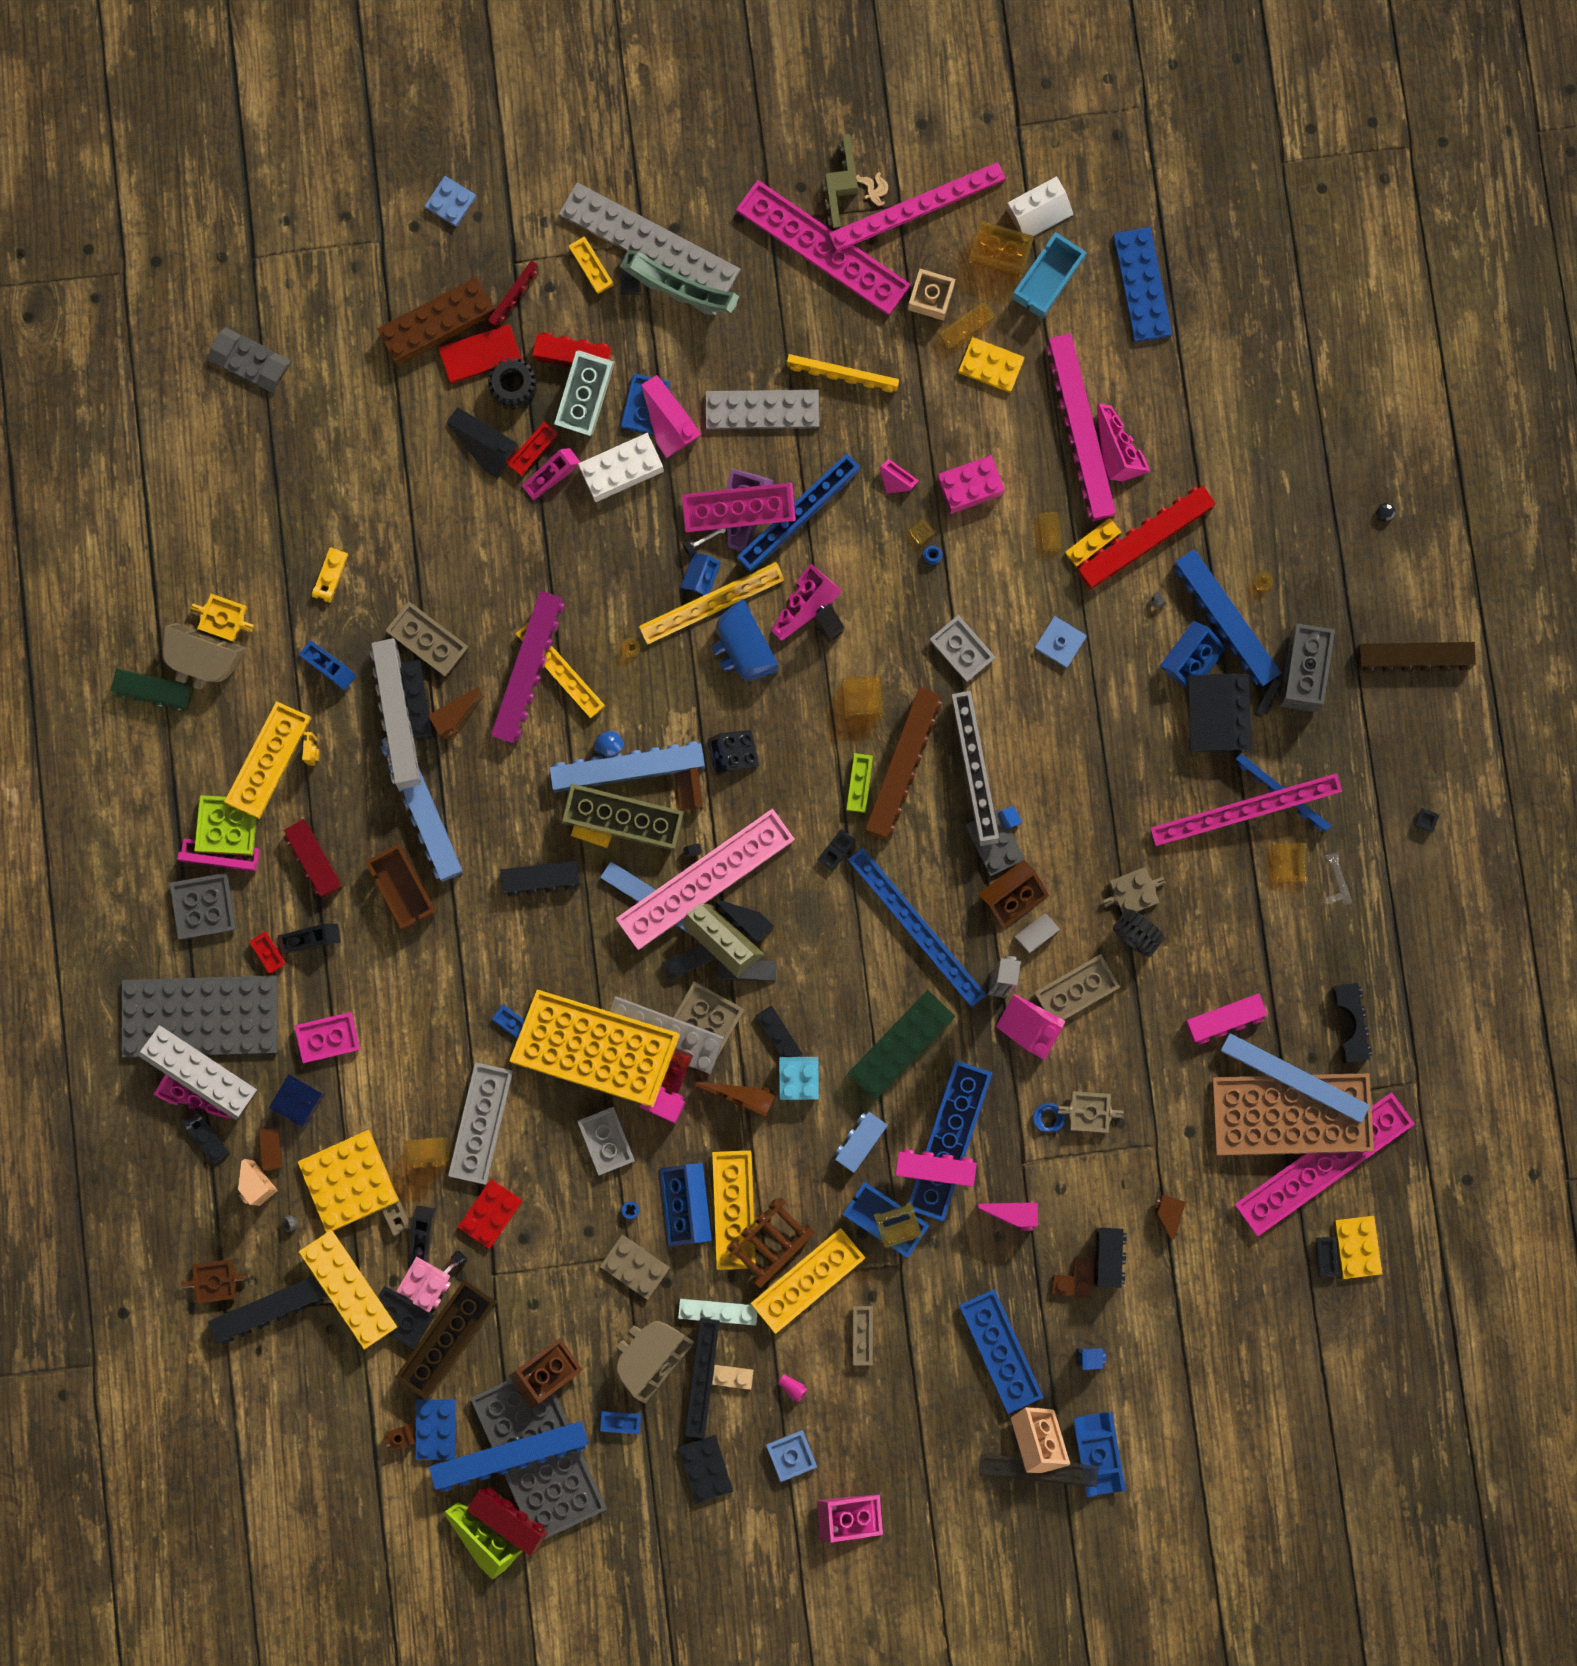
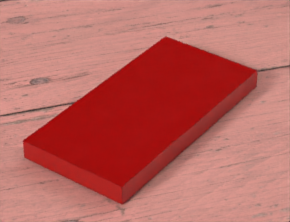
(479, 353)

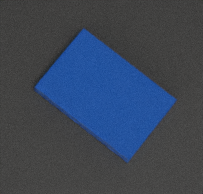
(636, 413)

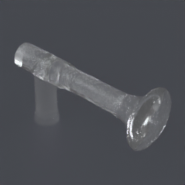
(1344, 892)

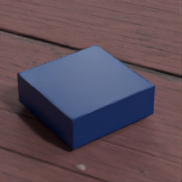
(1010, 817)

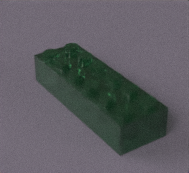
(901, 1045)

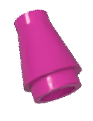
(792, 1387)

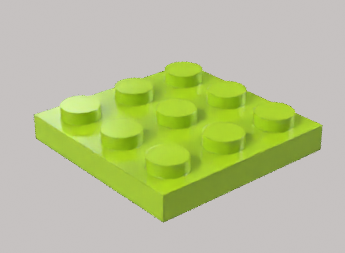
(223, 828)

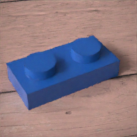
(620, 1422)

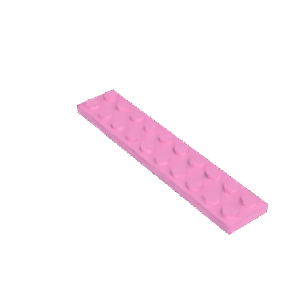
(705, 879)

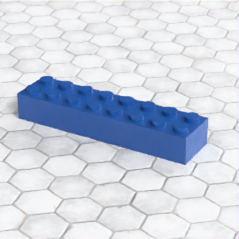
(951, 1134)

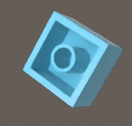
(799, 1078)

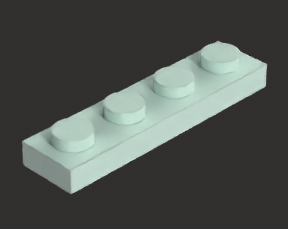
(717, 1310)

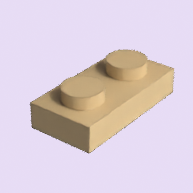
(732, 1377)

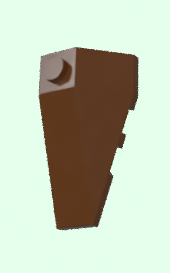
(750, 1098)

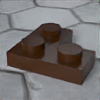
(1080, 1284)

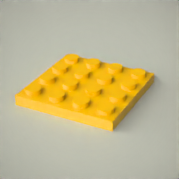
(348, 1181)

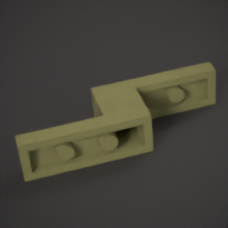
(840, 183)

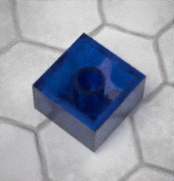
(296, 1101)

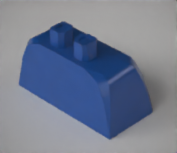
(743, 644)

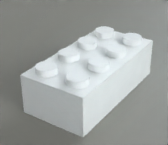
(621, 467)

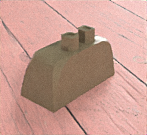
(199, 655)
(650, 1358)

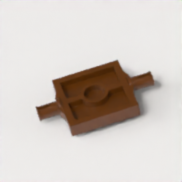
(214, 1281)

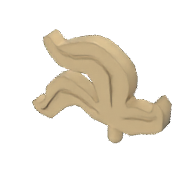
(880, 191)

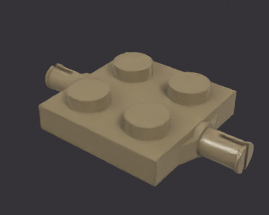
(1134, 891)
(1090, 1112)

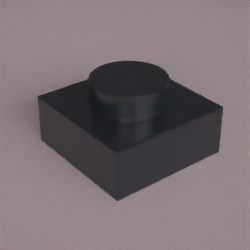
(1426, 820)

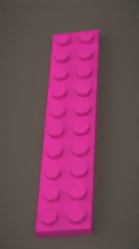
(811, 241)
(1317, 1171)

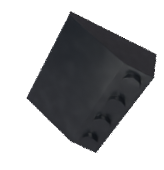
(1219, 713)

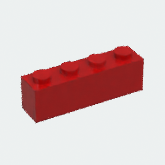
(563, 349)

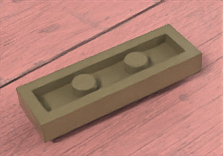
(863, 1335)

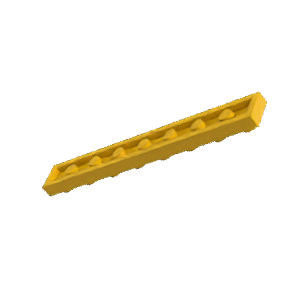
(711, 603)

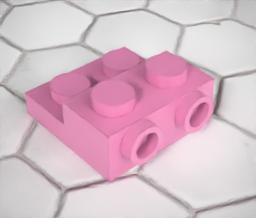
(424, 1284)

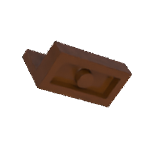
(689, 790)

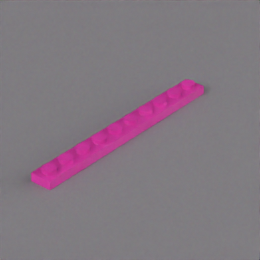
(916, 207)
(1246, 809)

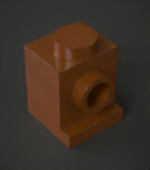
(406, 1434)

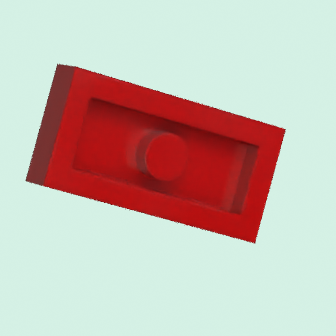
(267, 952)

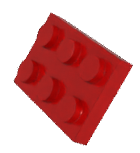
(490, 1214)

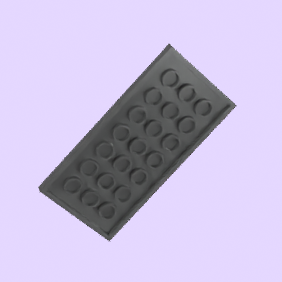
(206, 1013)
(549, 1492)

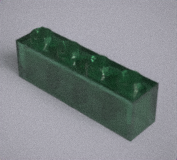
(152, 689)

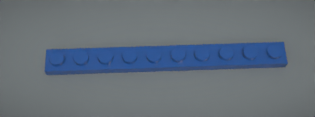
(917, 927)

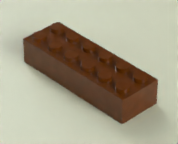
(436, 321)

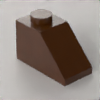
(1169, 1214)

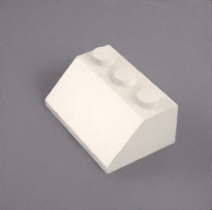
(1040, 208)

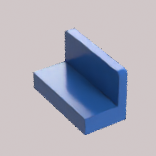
(701, 574)

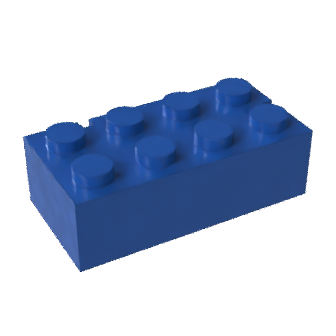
(871, 1202)

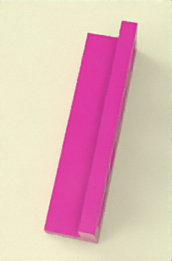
(216, 860)

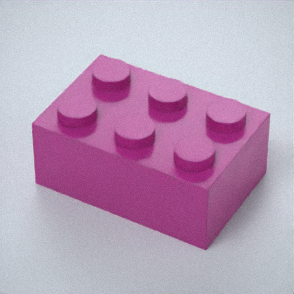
(970, 484)

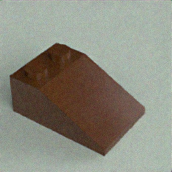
(453, 716)
(545, 1373)

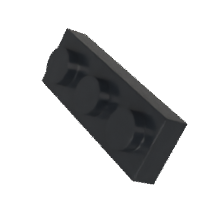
(687, 961)
(778, 1033)

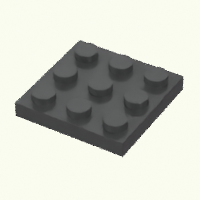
(203, 906)

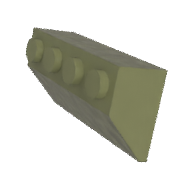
(722, 938)

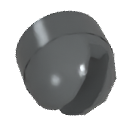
(1157, 600)
(289, 1223)

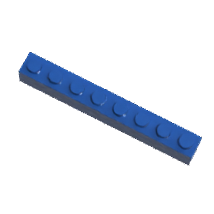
(805, 508)
(1227, 619)
(508, 1455)

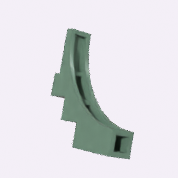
(678, 287)

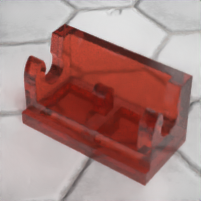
(677, 1070)

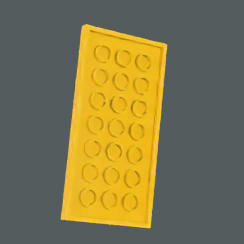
(595, 1048)

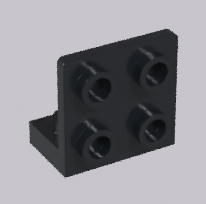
(733, 751)

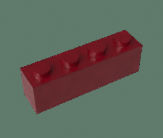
(313, 859)
(507, 1520)

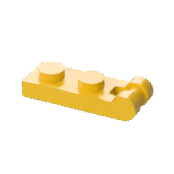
(330, 574)

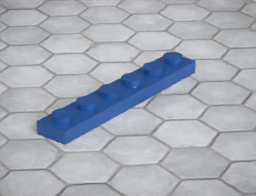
(1259, 775)

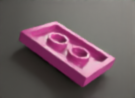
(327, 1037)

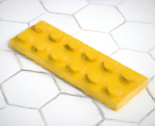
(267, 760)
(732, 1205)
(807, 1280)
(347, 1289)

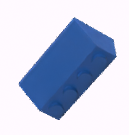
(685, 1204)

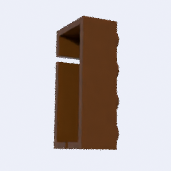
(401, 887)

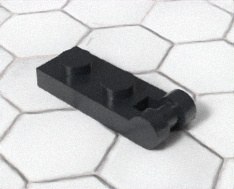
(206, 1138)

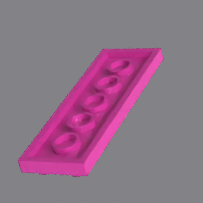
(738, 507)

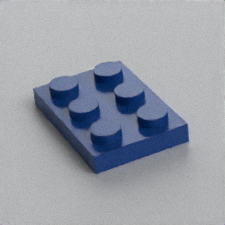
(436, 1429)

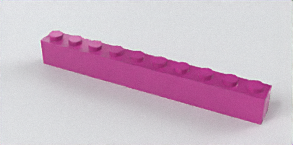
(1081, 428)

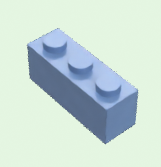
(860, 1141)

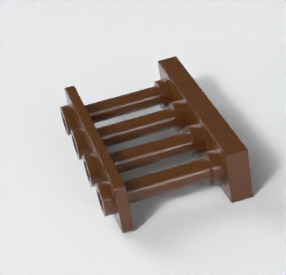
(788, 1247)

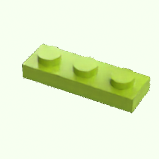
(859, 783)

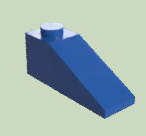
(327, 665)
(1090, 1358)

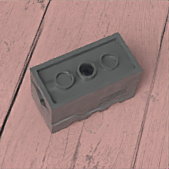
(1306, 667)

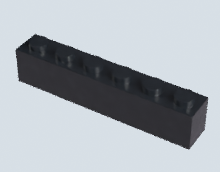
(267, 1309)

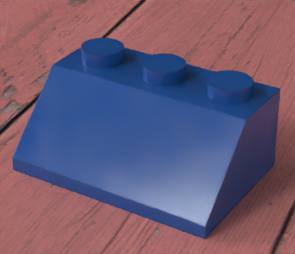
(1193, 654)

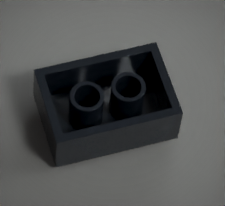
(1109, 1257)

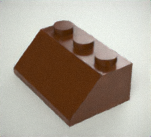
(1013, 894)

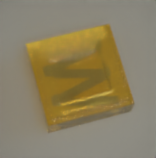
(921, 532)

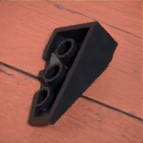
(483, 442)

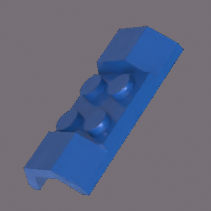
(1099, 1447)

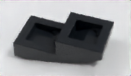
(836, 850)

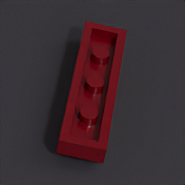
(510, 300)

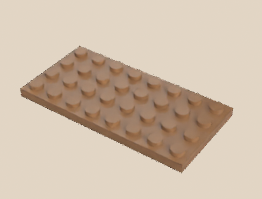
(1271, 1118)

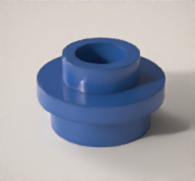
(932, 549)

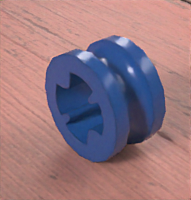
(636, 1211)

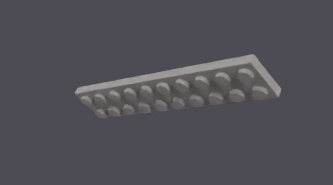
(639, 234)

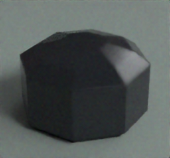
(1385, 512)
(692, 850)

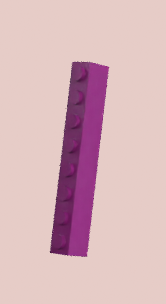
(527, 667)

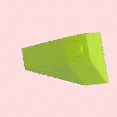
(487, 1547)

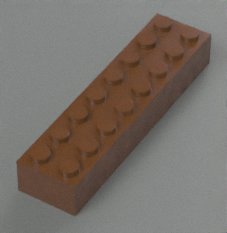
(904, 760)

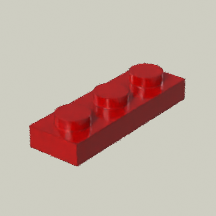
(532, 449)

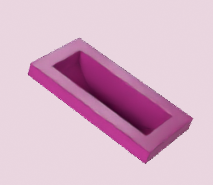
(896, 478)

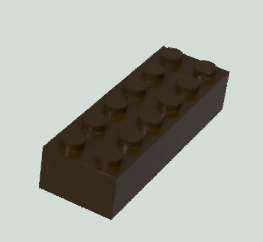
(446, 1339)

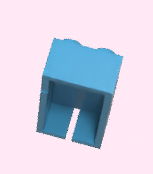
(1049, 275)

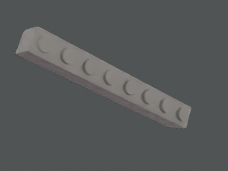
(396, 714)
(975, 768)
(1004, 977)

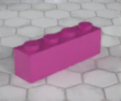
(1226, 1018)
(935, 1168)

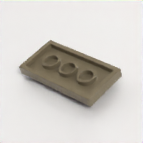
(427, 639)
(1078, 988)

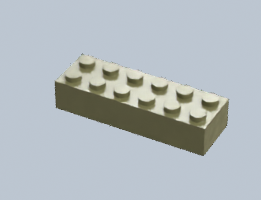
(622, 817)

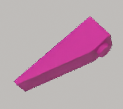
(669, 420)
(1118, 453)
(812, 592)
(176, 1093)

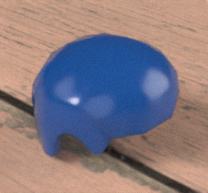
(608, 743)

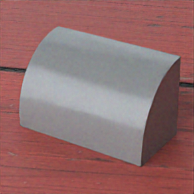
(1036, 933)

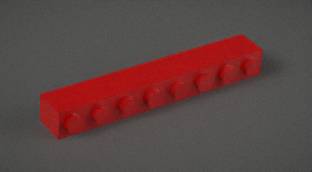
(1146, 537)

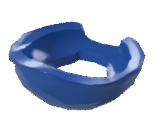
(1060, 1118)

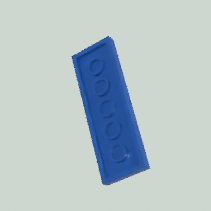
(1142, 284)
(1001, 1351)

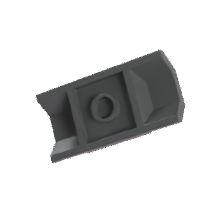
(248, 359)

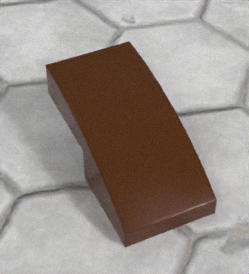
(270, 1149)

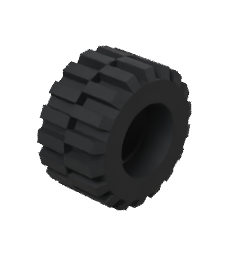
(507, 369)
(1138, 932)

